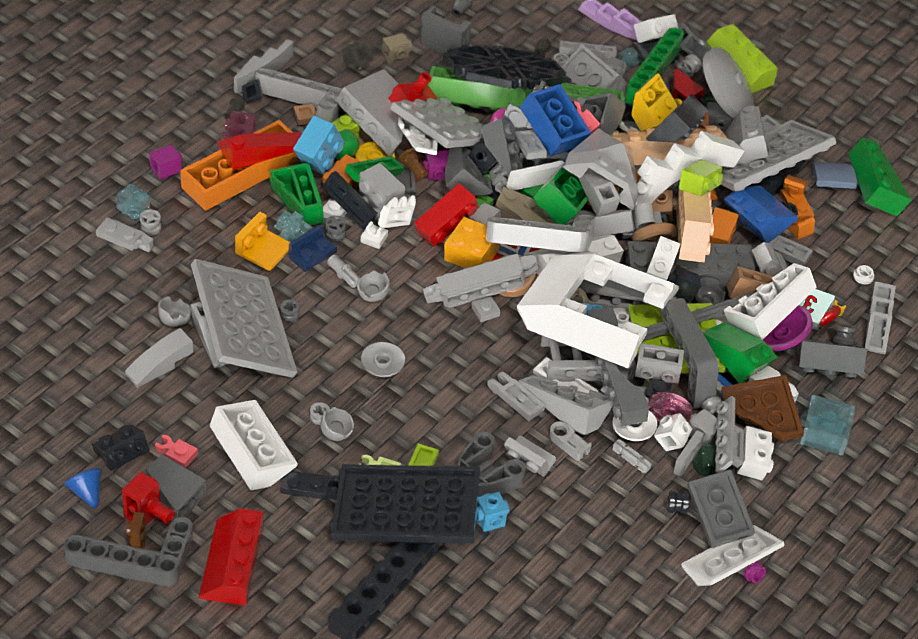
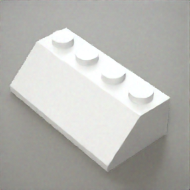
(603, 246)
(252, 443)

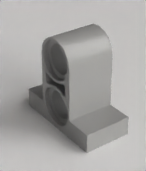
(643, 216)

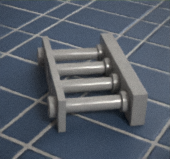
(578, 368)

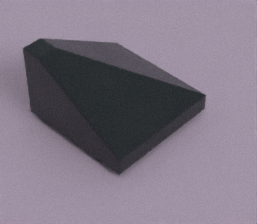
(252, 91)

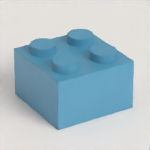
(319, 145)

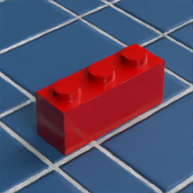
(446, 215)

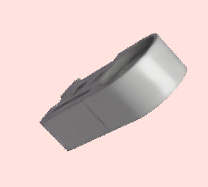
(570, 442)

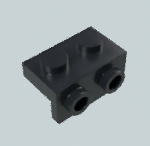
(121, 446)

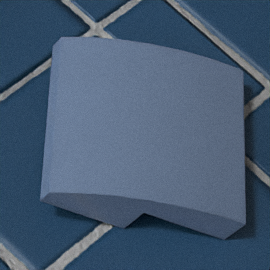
(834, 175)

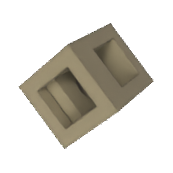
(396, 47)

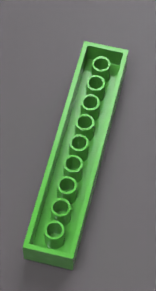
(477, 94)

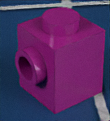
(165, 161)
(436, 165)

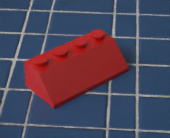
(232, 557)

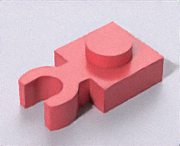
(591, 122)
(179, 452)

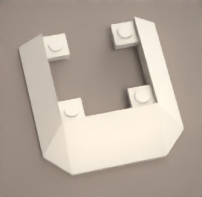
(551, 313)

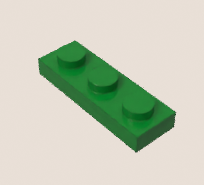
(389, 163)

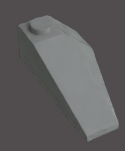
(577, 409)

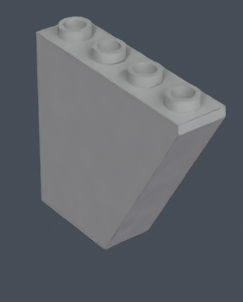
(369, 107)

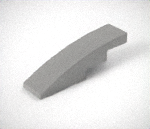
(272, 60)
(879, 318)

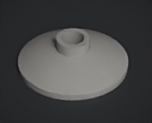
(383, 359)

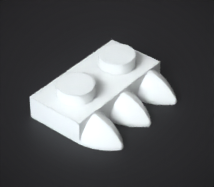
(397, 212)

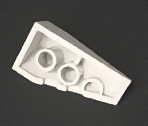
(418, 139)

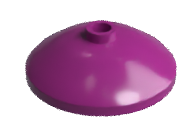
(790, 330)

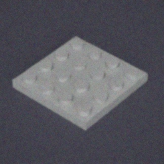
(441, 121)

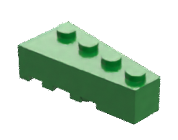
(877, 178)

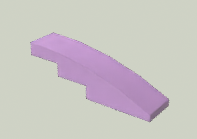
(609, 17)

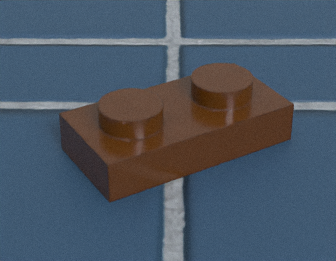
(136, 531)

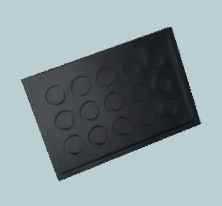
(406, 503)

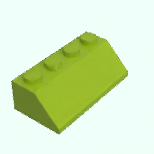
(754, 64)

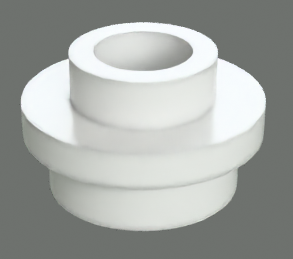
(864, 274)

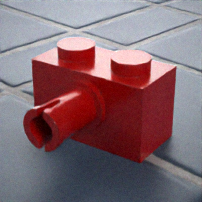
(413, 90)
(143, 496)

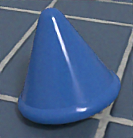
(86, 486)

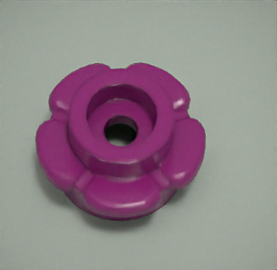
(754, 572)

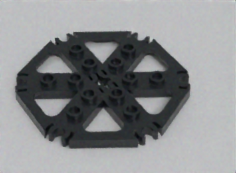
(484, 63)

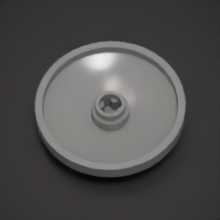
(727, 81)

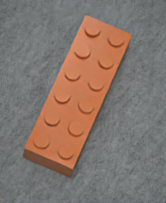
(214, 181)

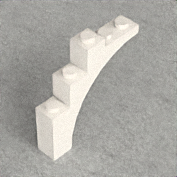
(660, 174)

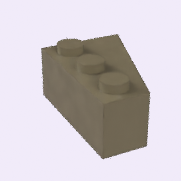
(520, 207)

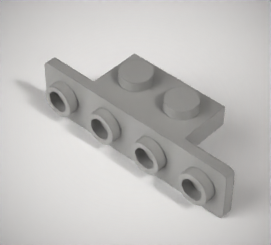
(729, 437)

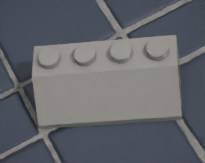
(749, 134)

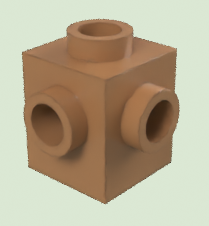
(665, 204)

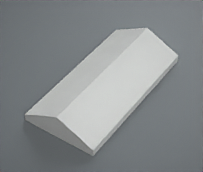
(730, 557)

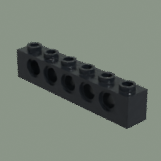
(410, 558)

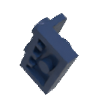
(311, 249)

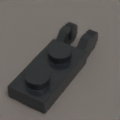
(310, 485)

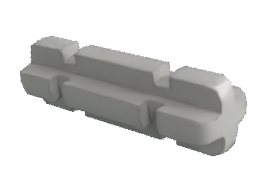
(632, 456)

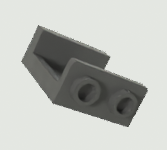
(442, 34)

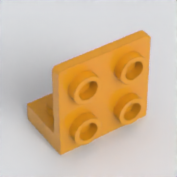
(259, 244)

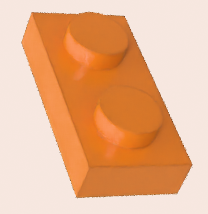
(799, 201)

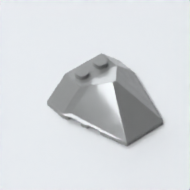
(609, 159)

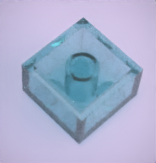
(827, 424)

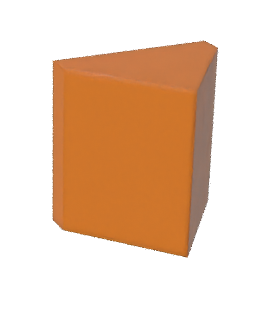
(802, 228)

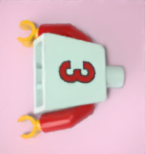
(822, 308)

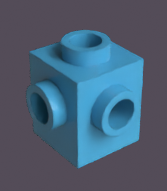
(491, 511)

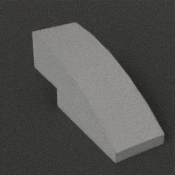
(160, 358)

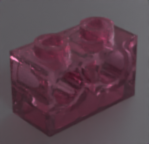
(239, 124)

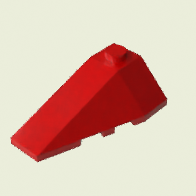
(256, 147)

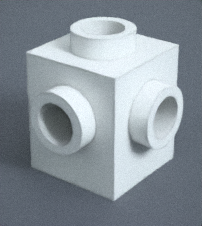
(673, 432)

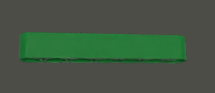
(656, 62)

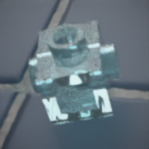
(133, 201)
(291, 225)

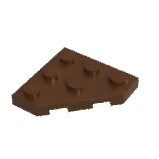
(767, 406)

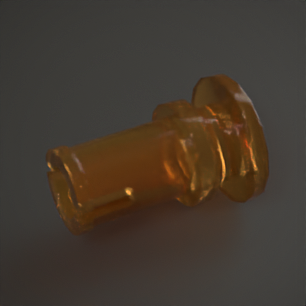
(411, 161)

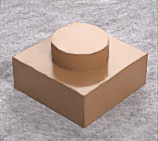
(304, 113)

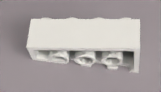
(772, 301)

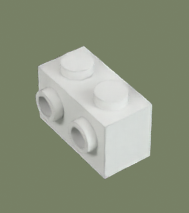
(757, 453)

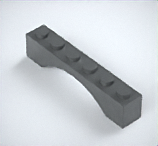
(628, 399)

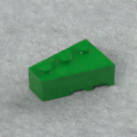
(298, 191)

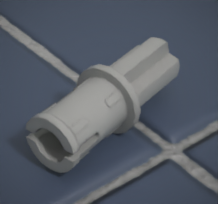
(343, 270)

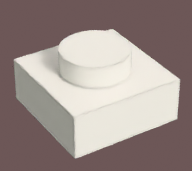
(332, 208)

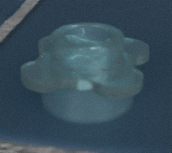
(629, 56)

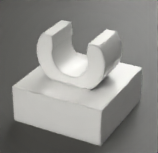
(374, 235)

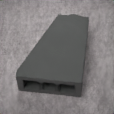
(177, 485)

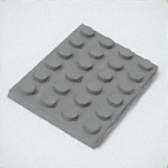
(785, 148)
(243, 318)

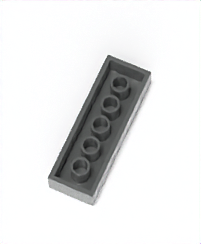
(718, 264)

